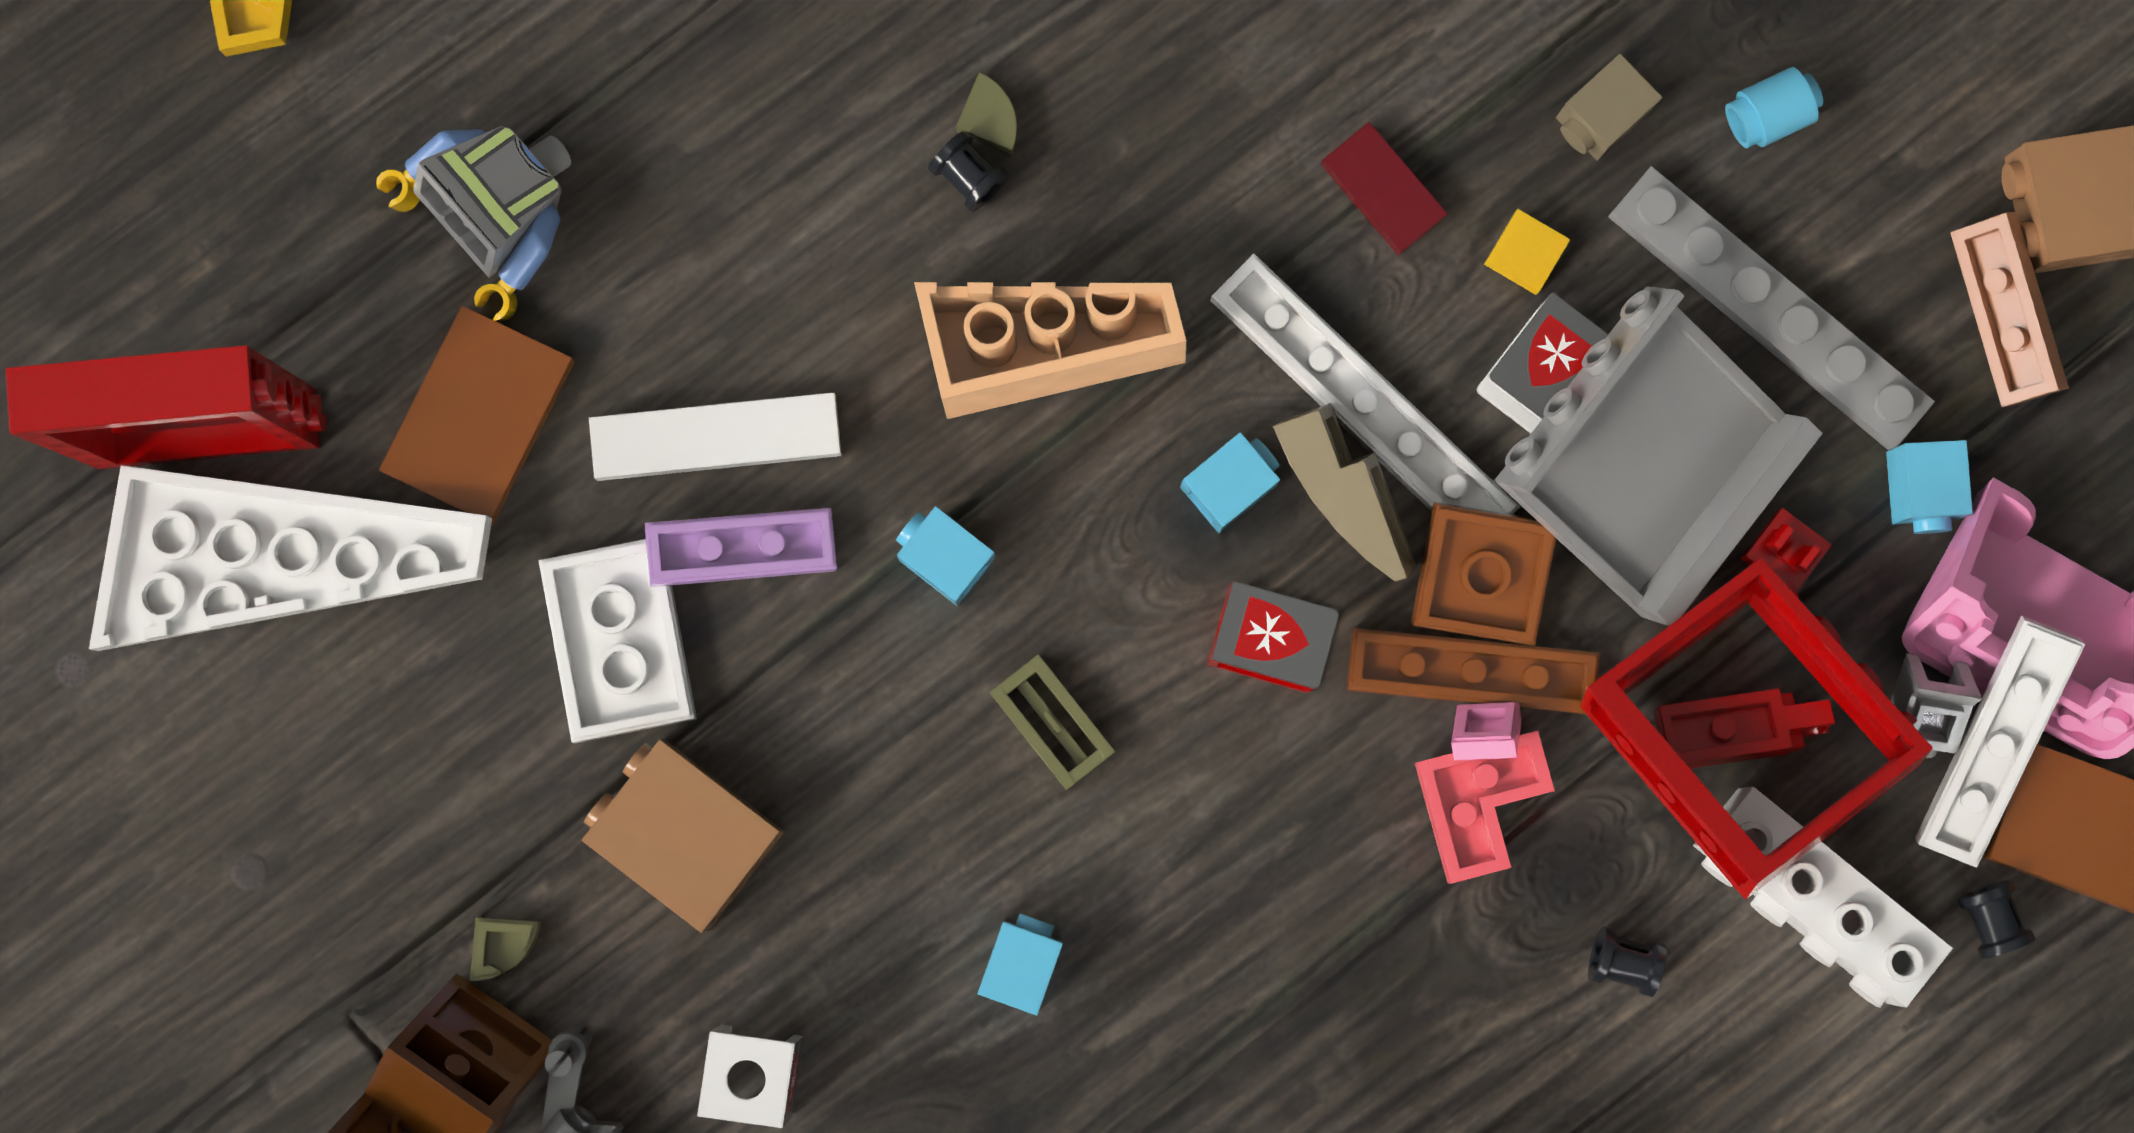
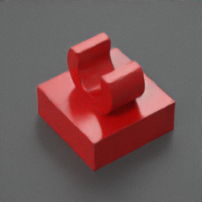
(1787, 547)

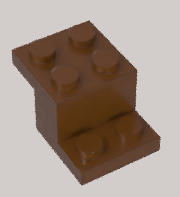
(451, 1068)

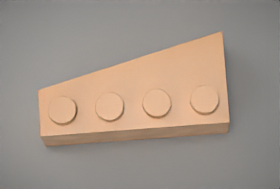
(1044, 338)

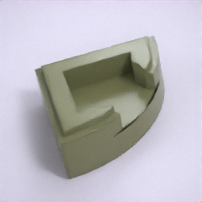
(989, 116)
(501, 945)

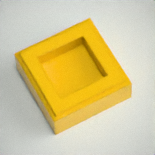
(1527, 251)

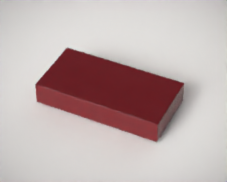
(1383, 189)

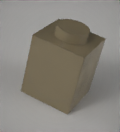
(1607, 108)

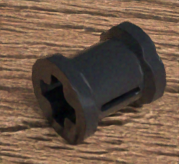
(968, 171)
(1996, 919)
(1627, 962)

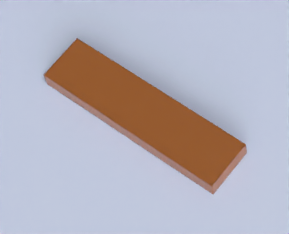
(1469, 670)

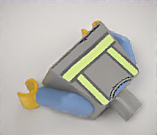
(490, 199)

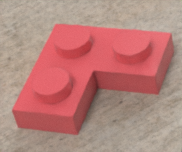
(1464, 799)

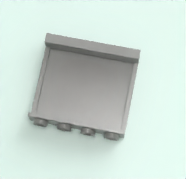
(1655, 458)

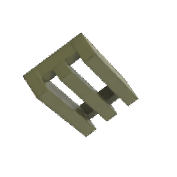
(1019, 681)

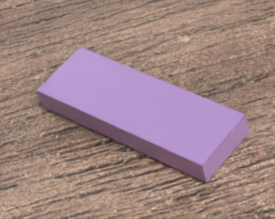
(740, 547)

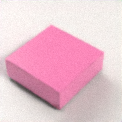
(1486, 731)

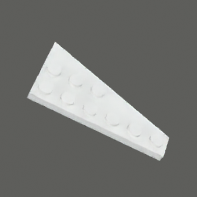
(234, 553)

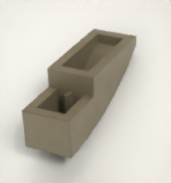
(1347, 490)

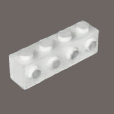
(1837, 910)

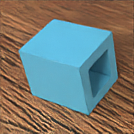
(1232, 481)
(1929, 485)
(943, 554)
(1021, 964)

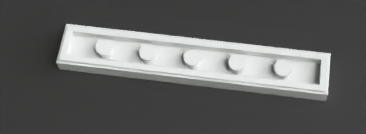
(1359, 394)

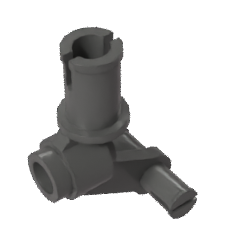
(565, 1072)

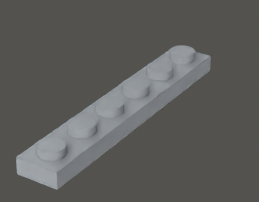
(1771, 309)

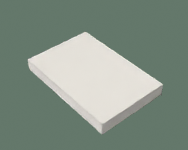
(615, 643)

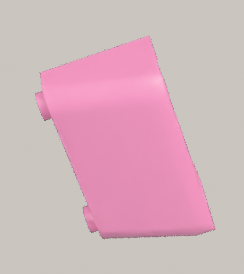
(2001, 573)

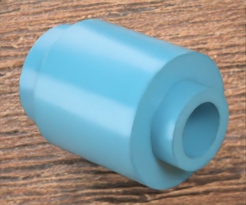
(1774, 108)

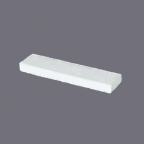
(715, 436)
(1999, 741)

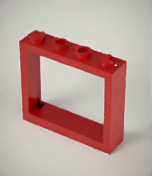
(164, 407)
(1680, 790)

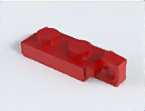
(1740, 726)

